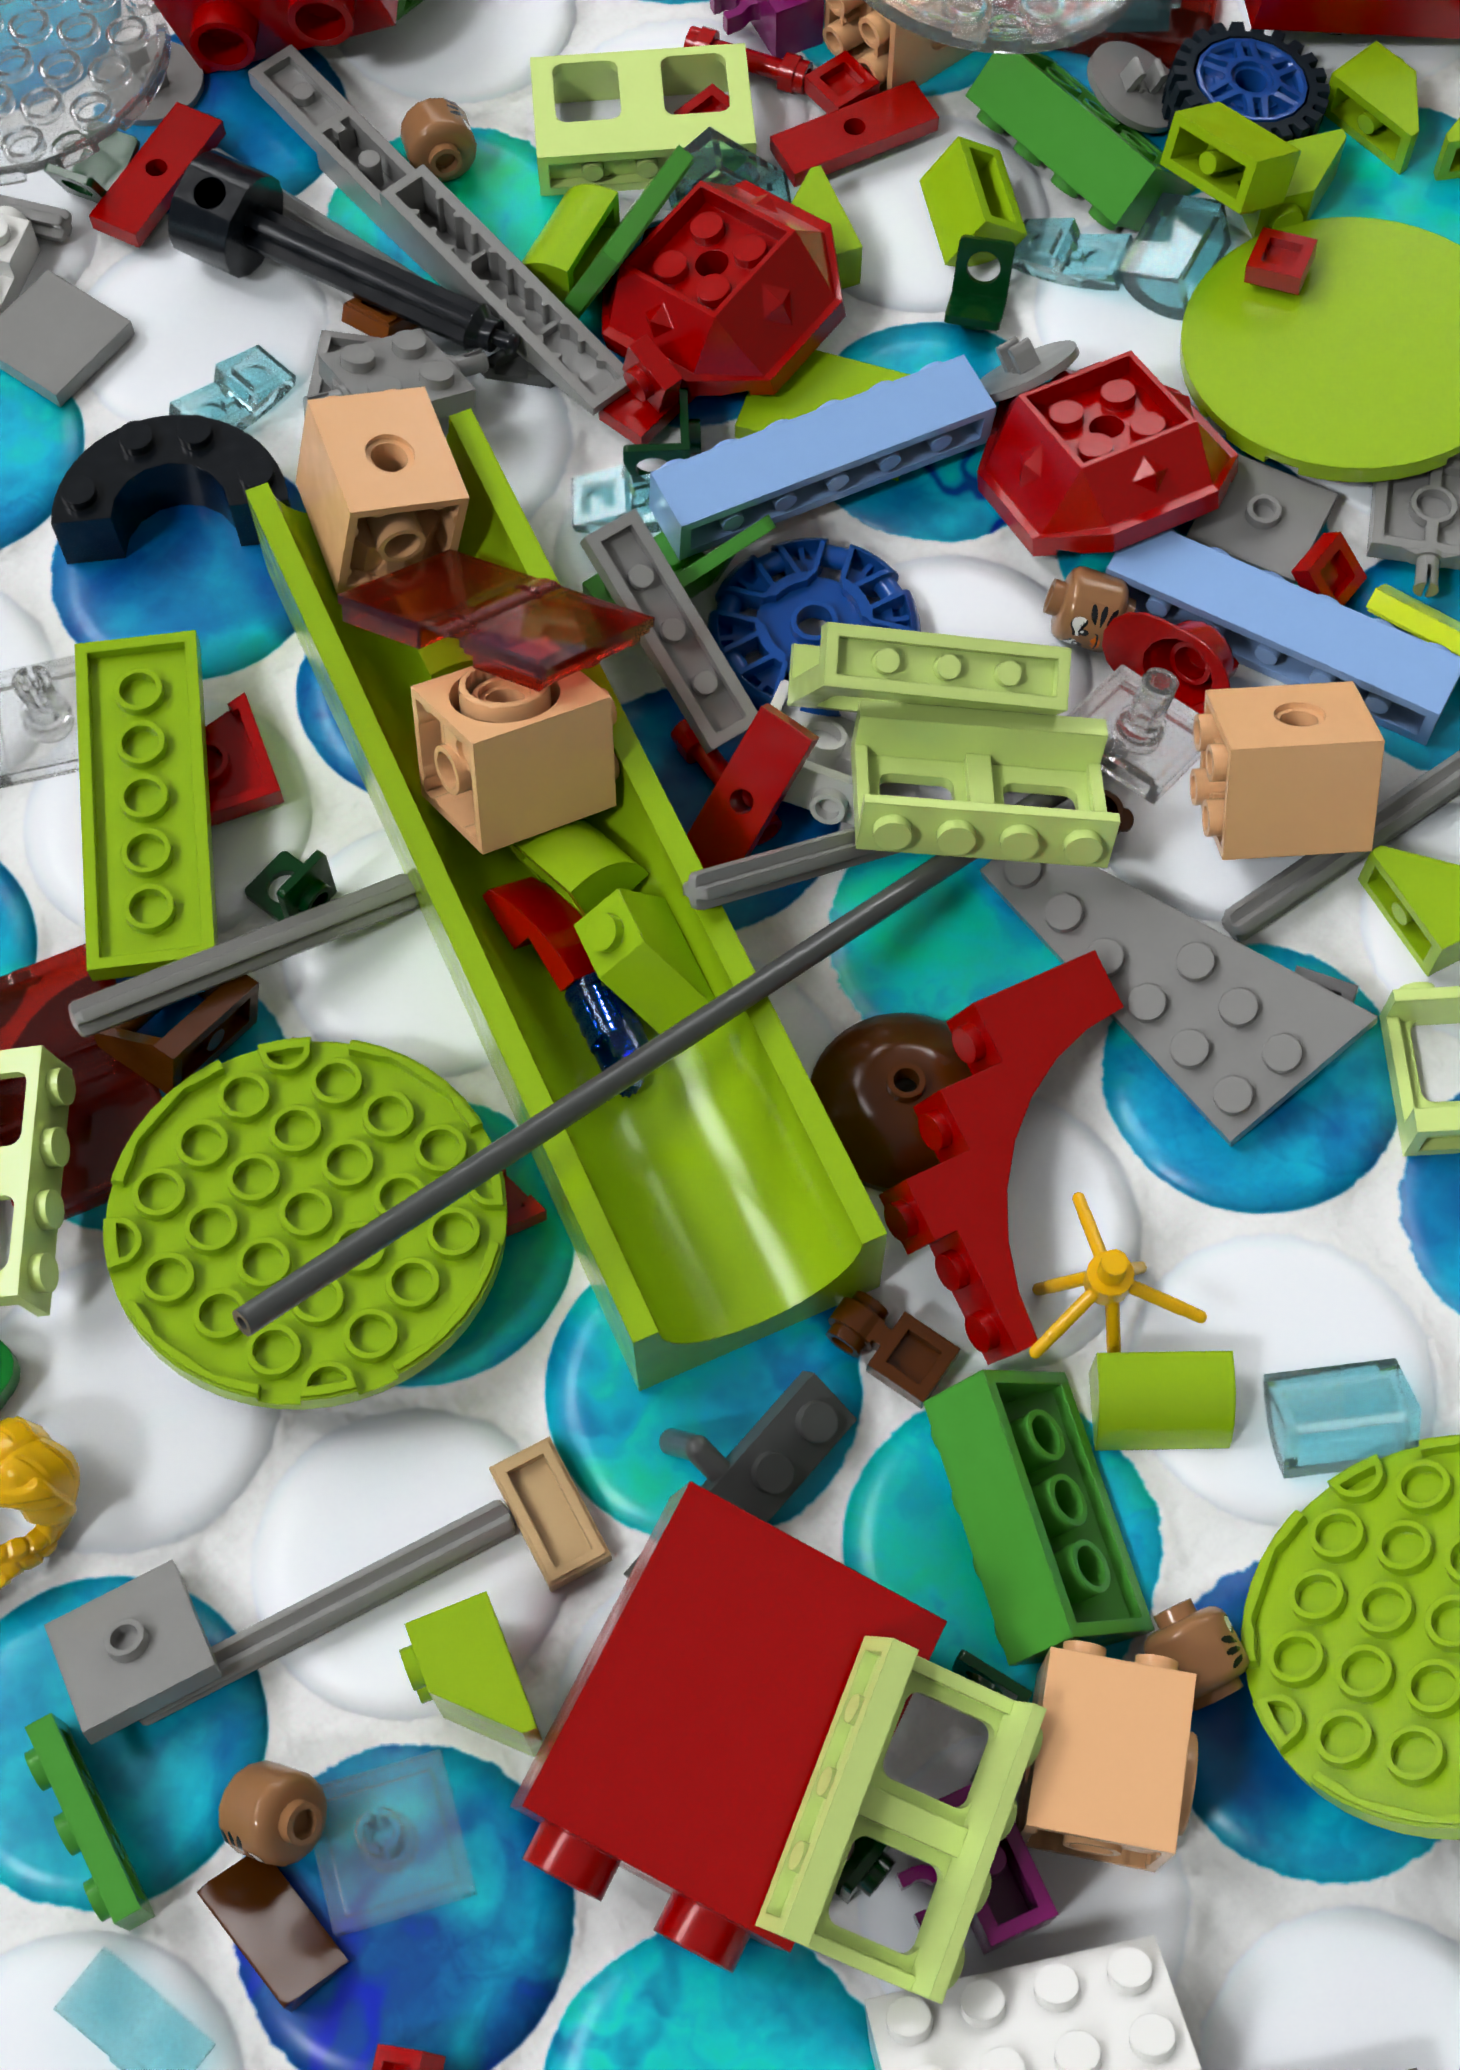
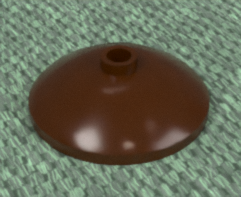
(866, 1107)

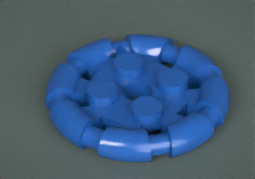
(797, 598)

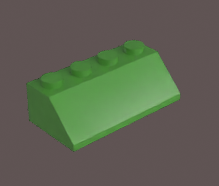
(1074, 137)
(1036, 1513)

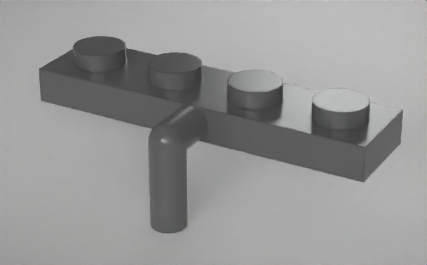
(773, 1454)

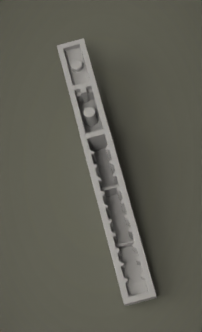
(438, 230)

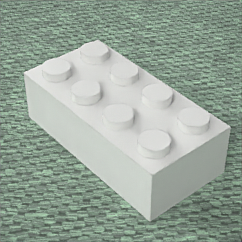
(1057, 2013)

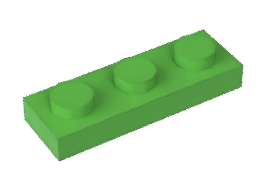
(86, 1824)

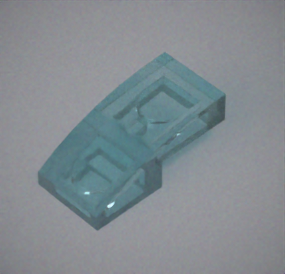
(1064, 256)
(241, 390)
(607, 496)
(131, 2019)

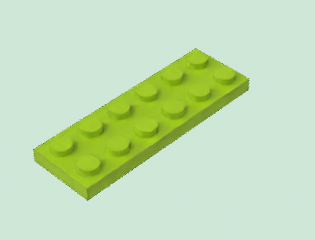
(144, 803)

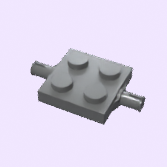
(403, 362)
(1418, 523)

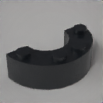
(154, 468)

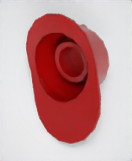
(1188, 650)

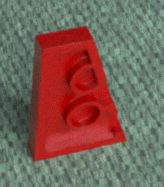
(238, 765)

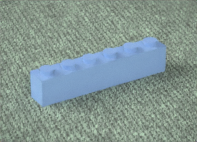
(821, 455)
(1291, 629)

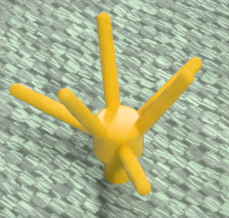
(1107, 1283)

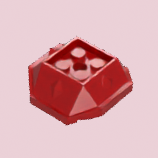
(729, 290)
(1102, 460)

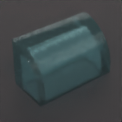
(1174, 252)
(1339, 1415)

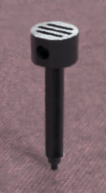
(235, 220)

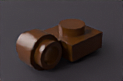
(906, 1358)

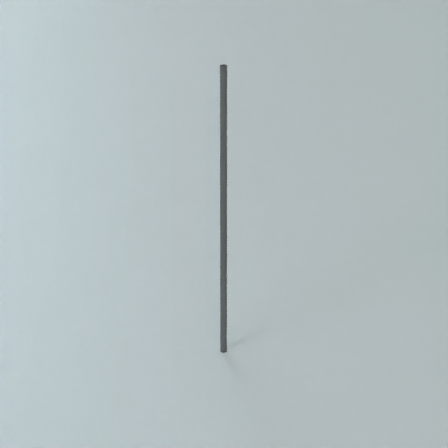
(595, 1092)

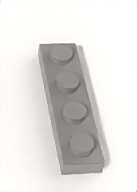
(680, 640)

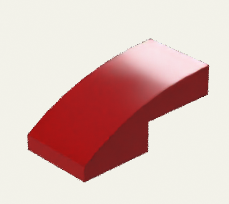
(539, 916)

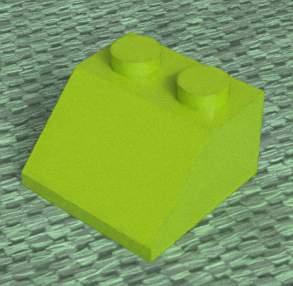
(470, 1674)

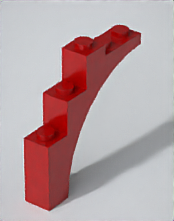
(973, 1131)

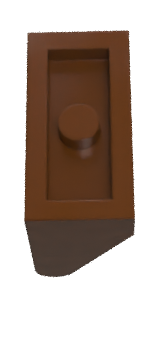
(193, 1042)

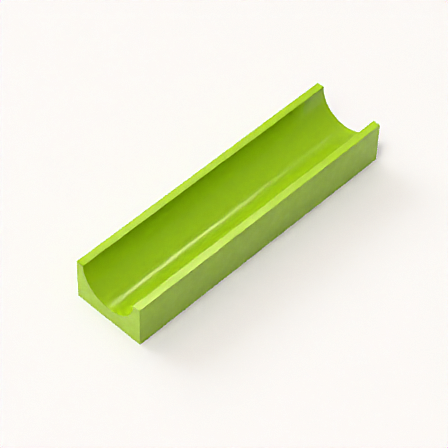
(721, 1184)

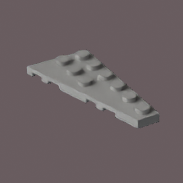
(1198, 1004)

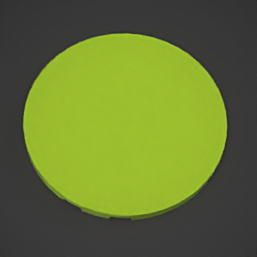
(1350, 371)
(265, 1171)
(1361, 1640)

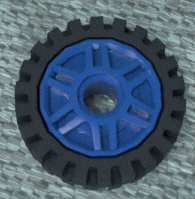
(1252, 76)

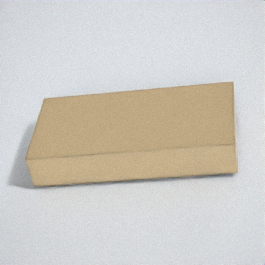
(550, 1514)

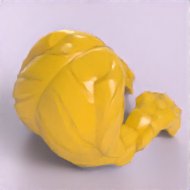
(42, 1484)

